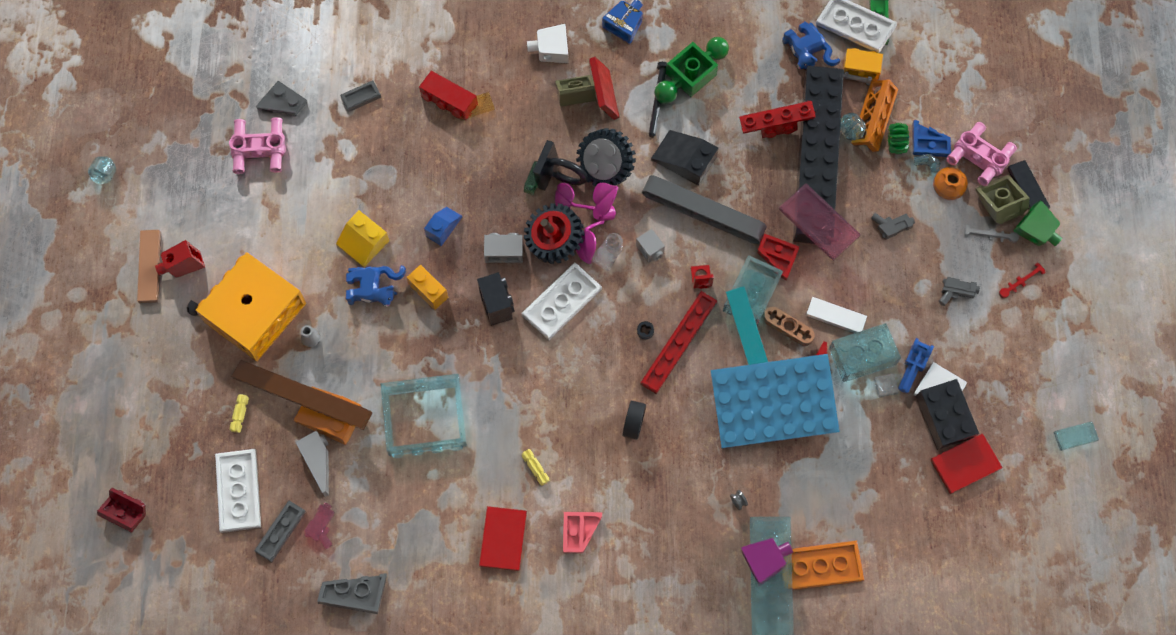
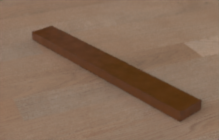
(302, 395)

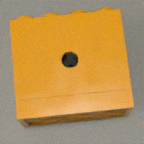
(251, 306)

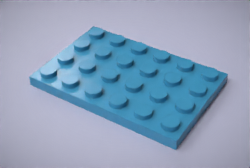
(775, 401)

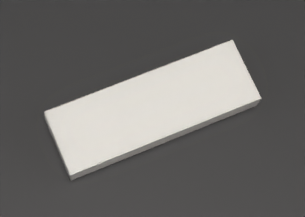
(836, 315)

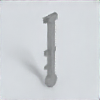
(857, 78)
(1013, 237)

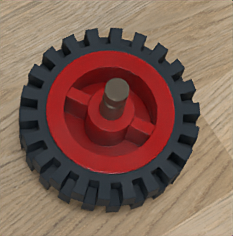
(554, 233)

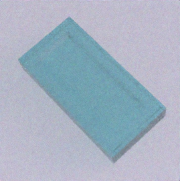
(1076, 436)

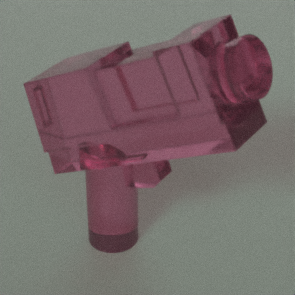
(317, 528)

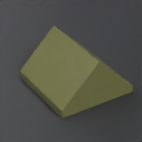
(575, 90)

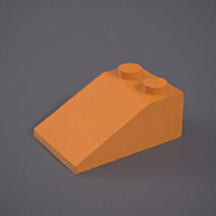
(326, 425)

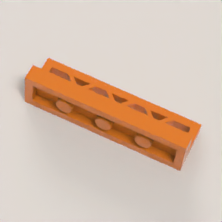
(879, 113)

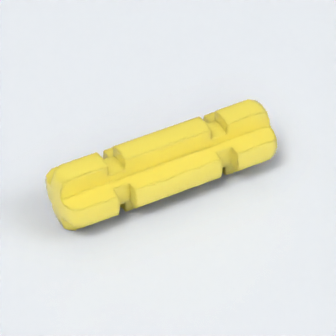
(239, 413)
(535, 467)

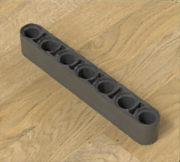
(704, 209)

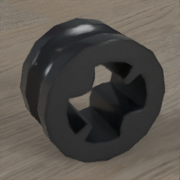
(643, 335)

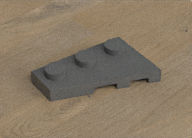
(354, 594)

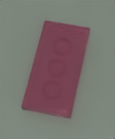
(819, 222)

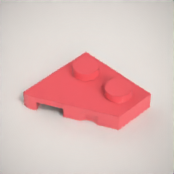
(578, 530)

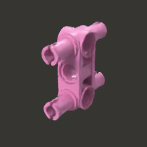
(257, 145)
(981, 153)

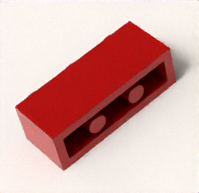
(448, 95)

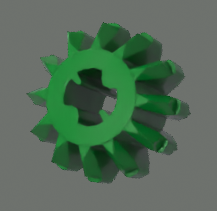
(898, 138)

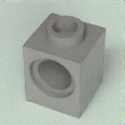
(650, 246)

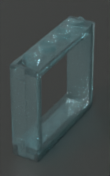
(421, 385)

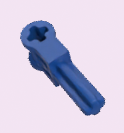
(916, 362)

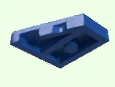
(929, 141)

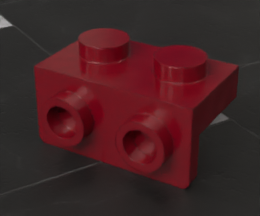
(122, 510)

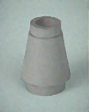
(309, 336)

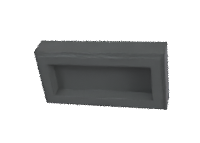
(360, 96)

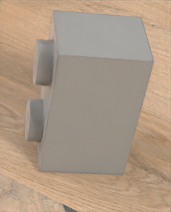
(503, 248)

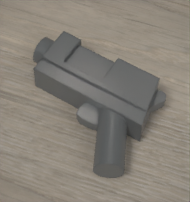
(890, 227)
(954, 288)

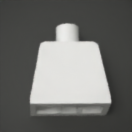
(551, 44)

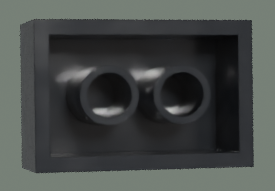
(947, 414)

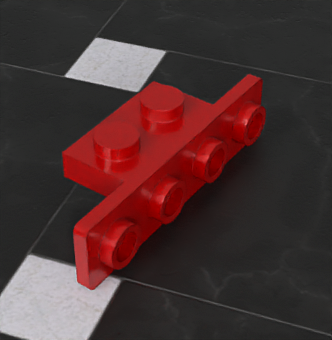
(778, 120)

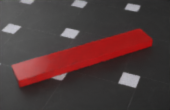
(678, 342)

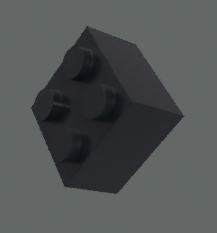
(496, 298)

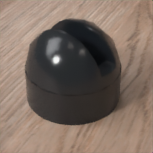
(191, 308)

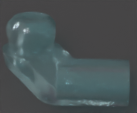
(928, 159)

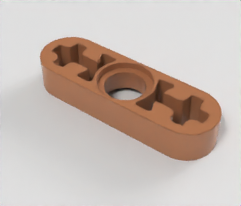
(787, 318)

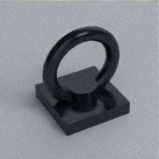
(548, 166)

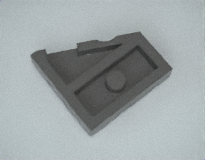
(282, 100)

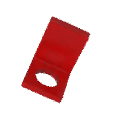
(702, 281)

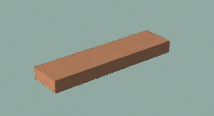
(148, 257)

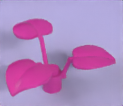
(603, 196)

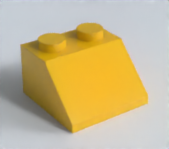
(362, 238)

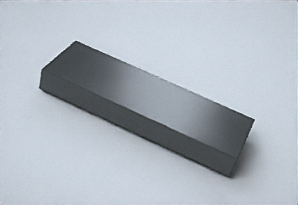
(280, 531)

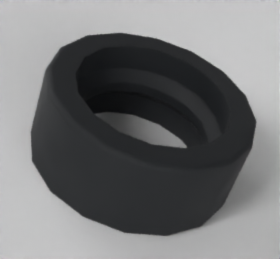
(634, 420)

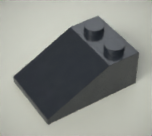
(686, 155)

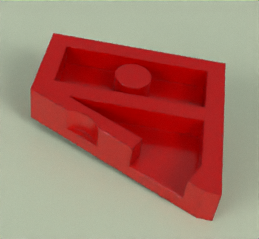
(778, 253)

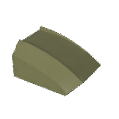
(1003, 199)

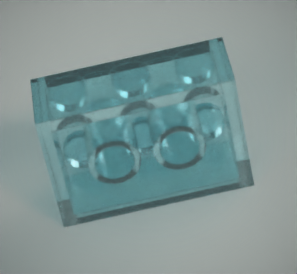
(760, 284)
(864, 352)

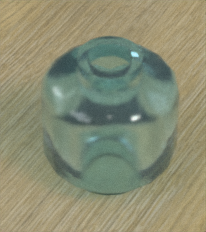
(852, 126)
(102, 170)

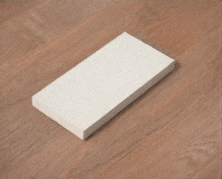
(856, 24)
(561, 301)
(238, 490)

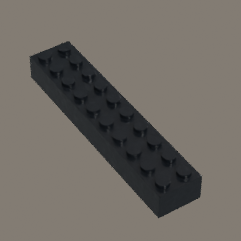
(820, 136)

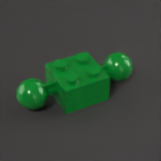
(691, 69)

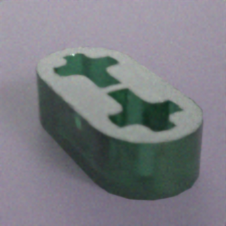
(530, 184)

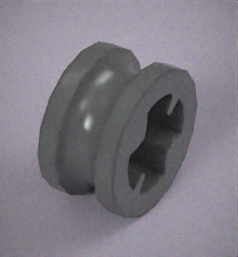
(739, 500)

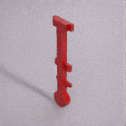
(1004, 292)

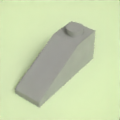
(317, 458)

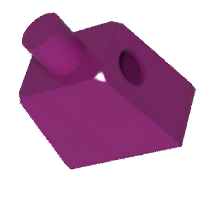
(766, 558)

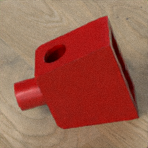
(180, 260)

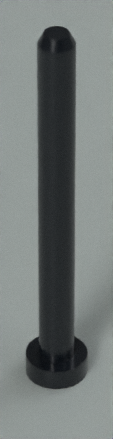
(661, 66)

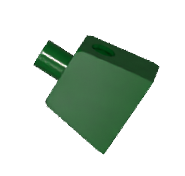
(1039, 225)

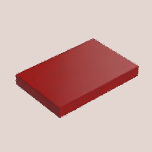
(604, 88)
(966, 463)
(503, 538)

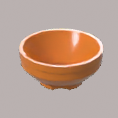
(945, 188)

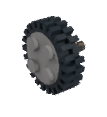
(606, 157)

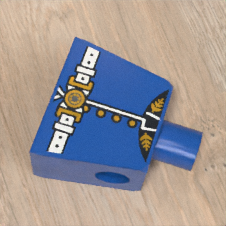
(624, 20)

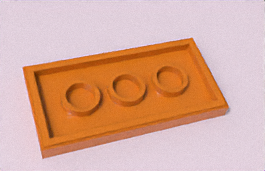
(826, 565)

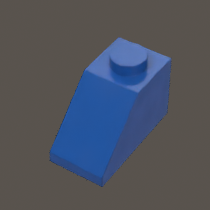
(442, 225)

